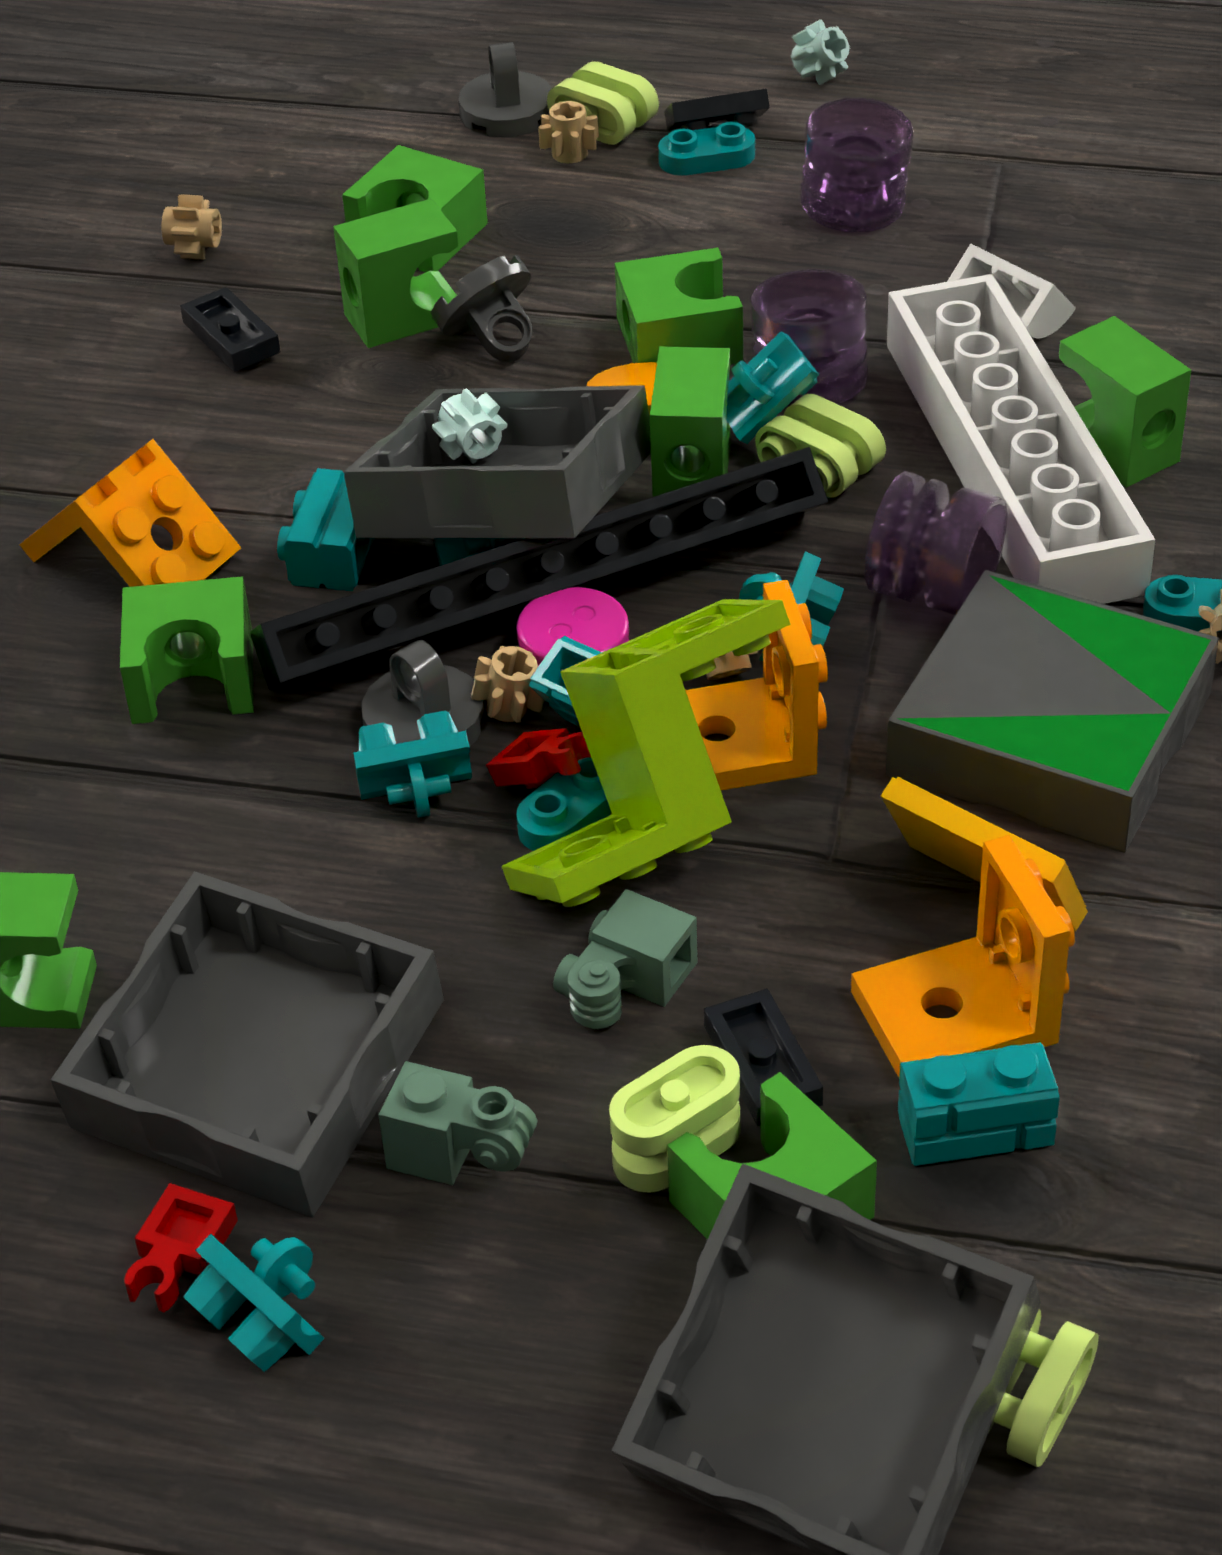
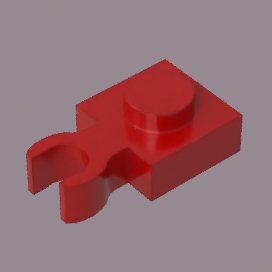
(537, 757)
(170, 1238)

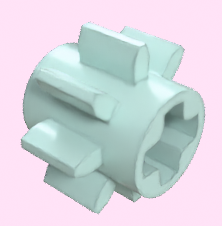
(820, 52)
(469, 426)

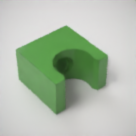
(415, 176)
(378, 267)
(677, 304)
(1135, 398)
(689, 417)
(184, 633)
(38, 977)
(803, 1150)

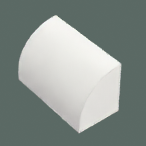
(1035, 300)

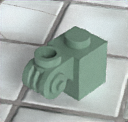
(630, 948)
(439, 1116)

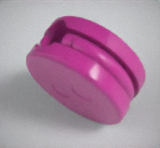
(574, 613)

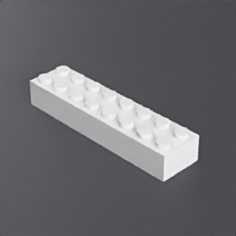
(1019, 440)

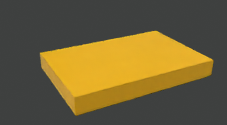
(958, 838)

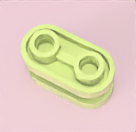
(611, 94)
(839, 440)
(686, 1093)
(1052, 1393)

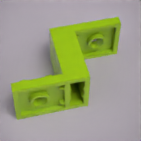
(645, 751)

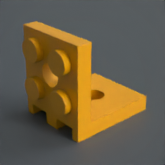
(120, 516)
(771, 717)
(1000, 982)

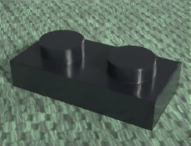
(702, 112)
(230, 329)
(762, 1045)

